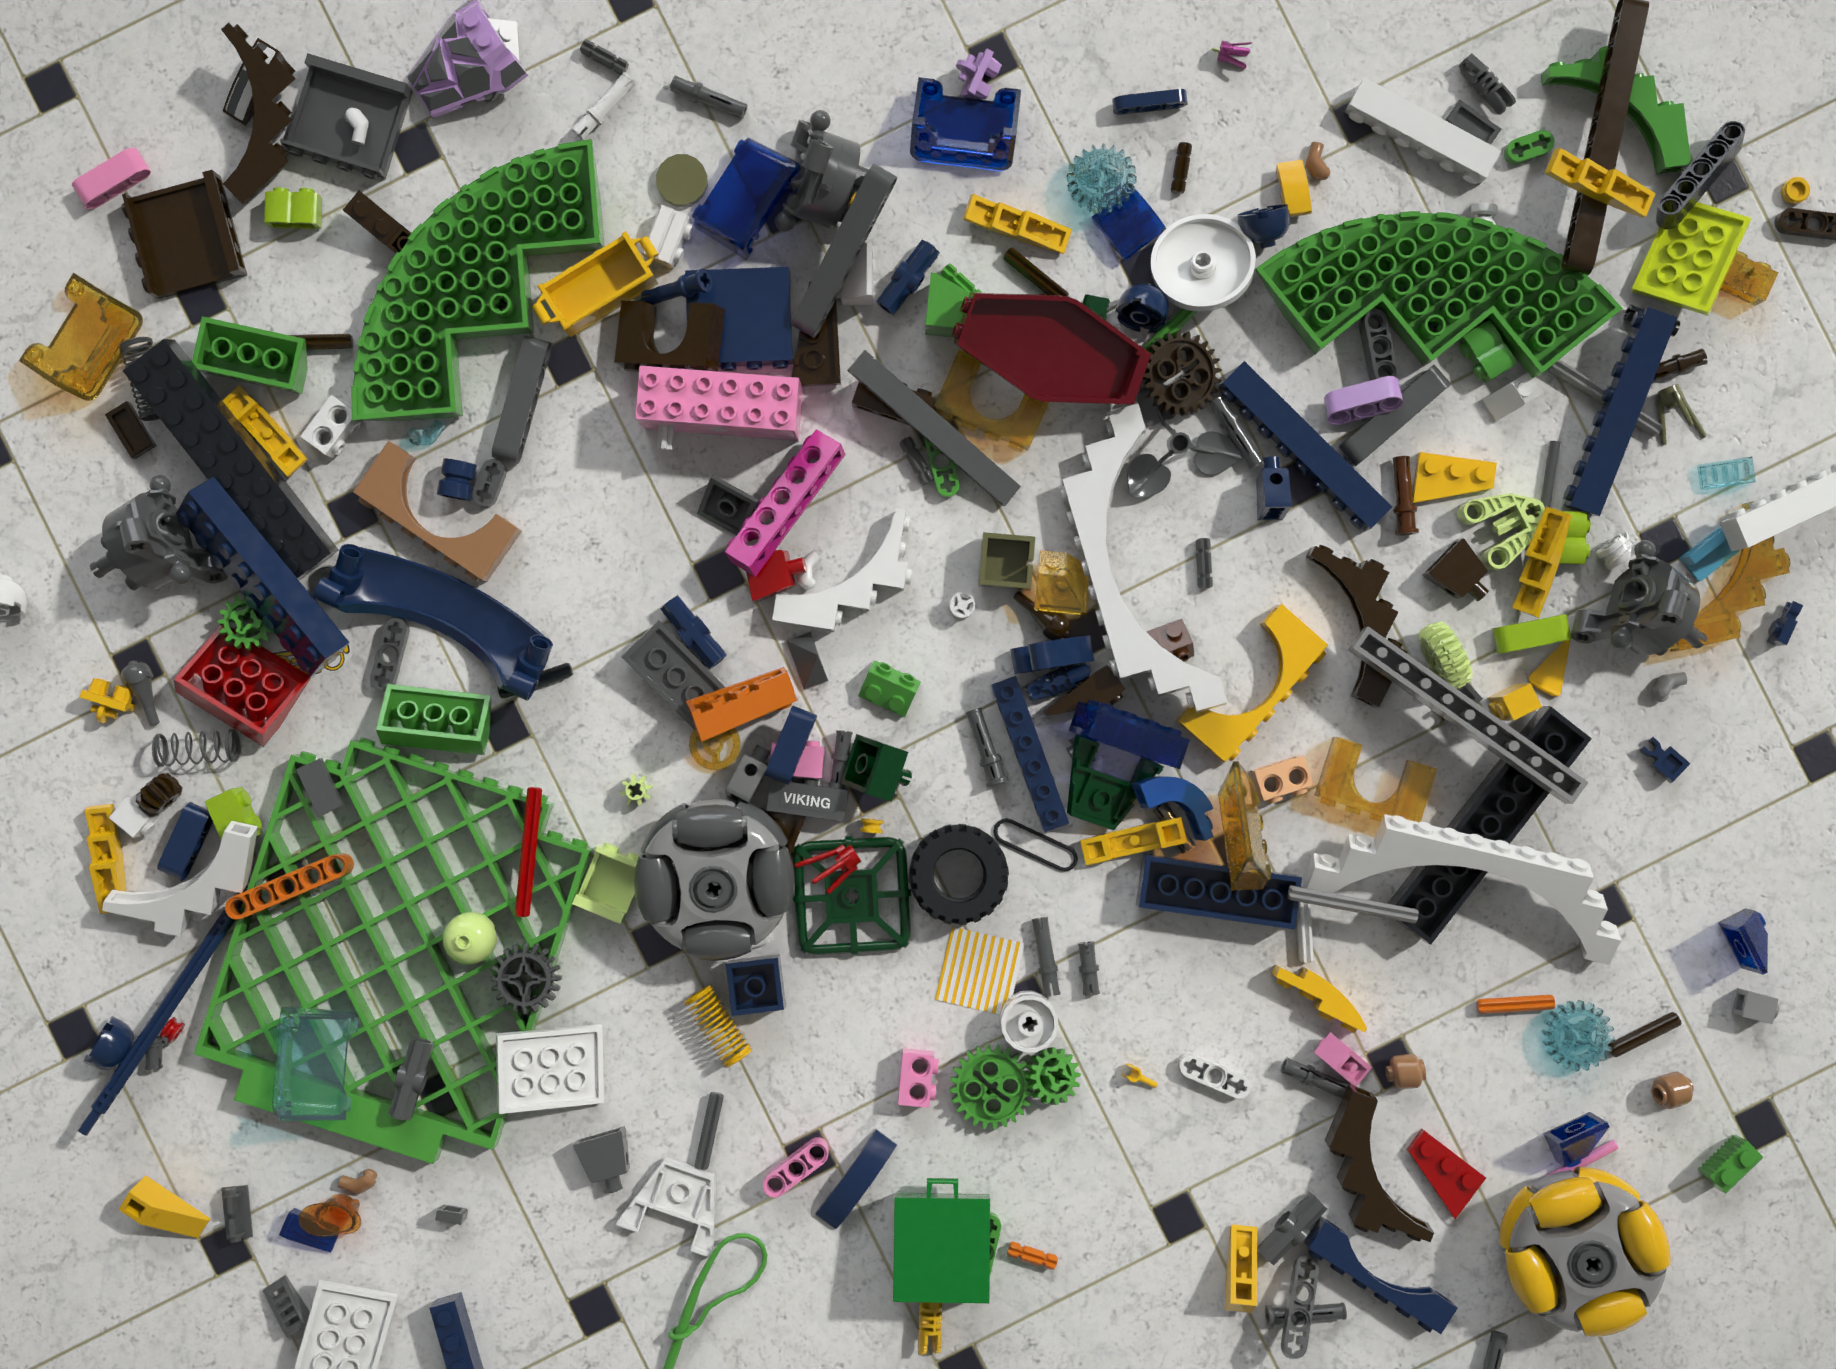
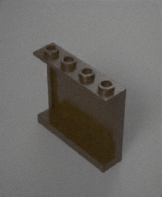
(184, 236)

